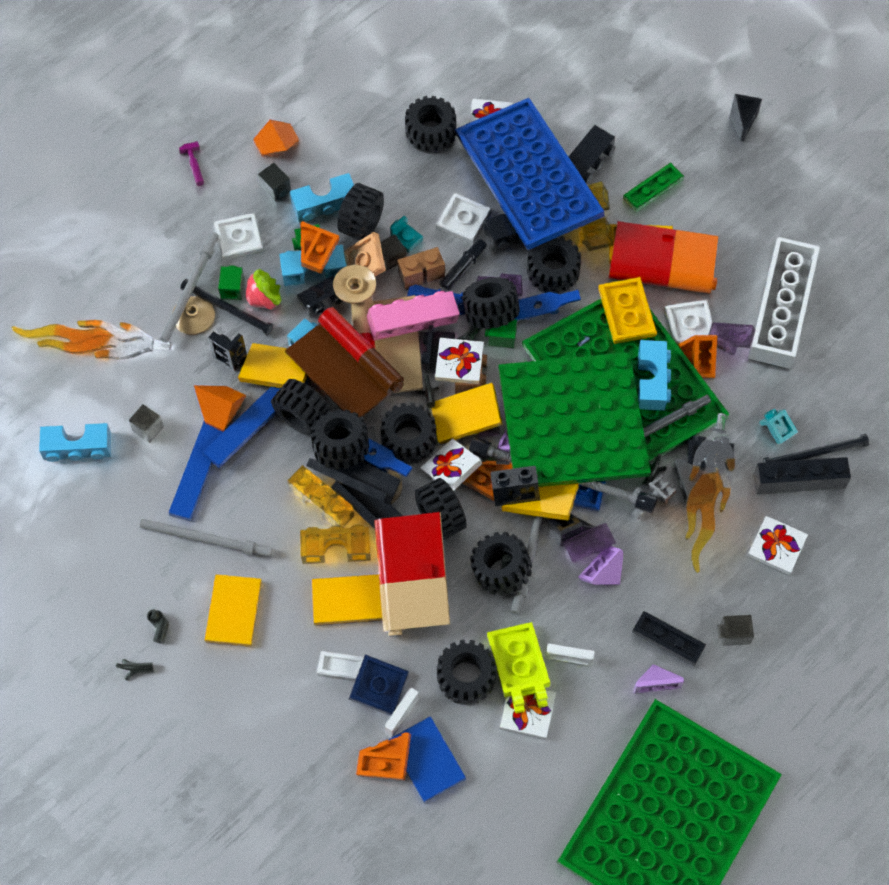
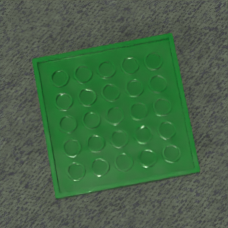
(574, 419)

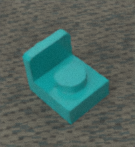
(406, 234)
(779, 425)

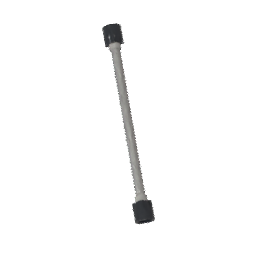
(642, 501)

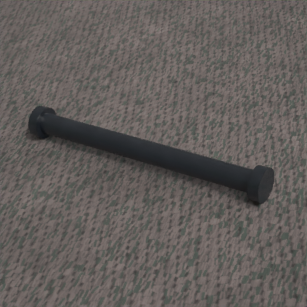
(265, 327)
(863, 441)

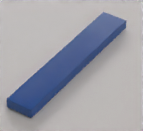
(242, 429)
(194, 475)

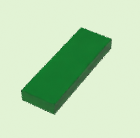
(653, 187)

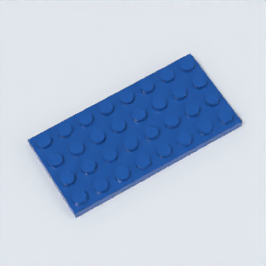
(529, 173)

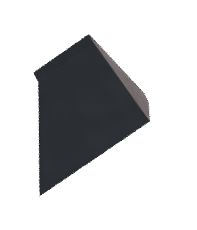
(743, 114)
(567, 529)

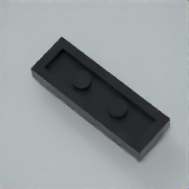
(669, 638)

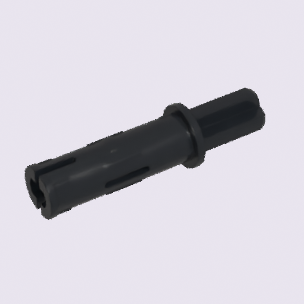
(458, 270)

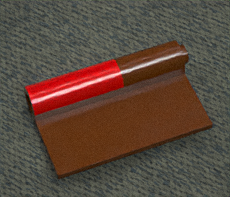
(345, 364)

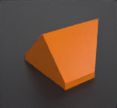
(275, 137)
(701, 352)
(218, 404)

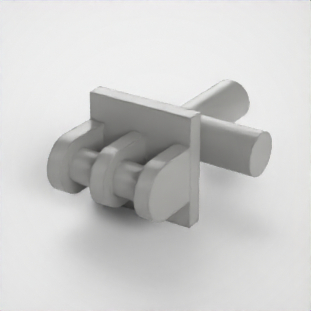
(664, 486)

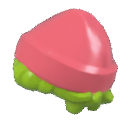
(262, 290)

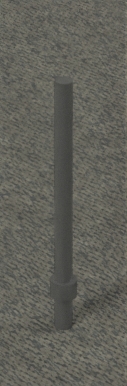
(687, 409)

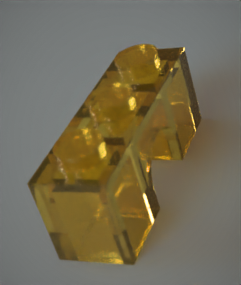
(599, 232)
(311, 489)
(317, 541)

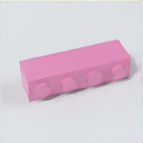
(412, 315)

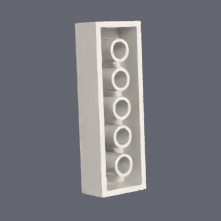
(784, 303)

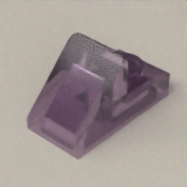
(732, 336)

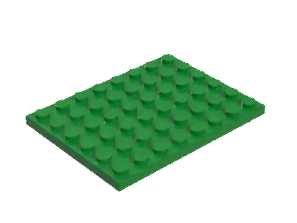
(685, 383)
(670, 808)

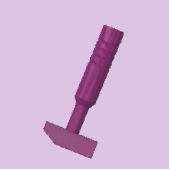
(189, 148)

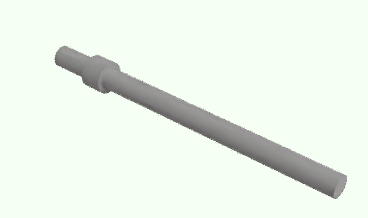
(206, 253)
(247, 547)
(531, 548)

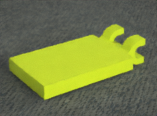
(519, 664)

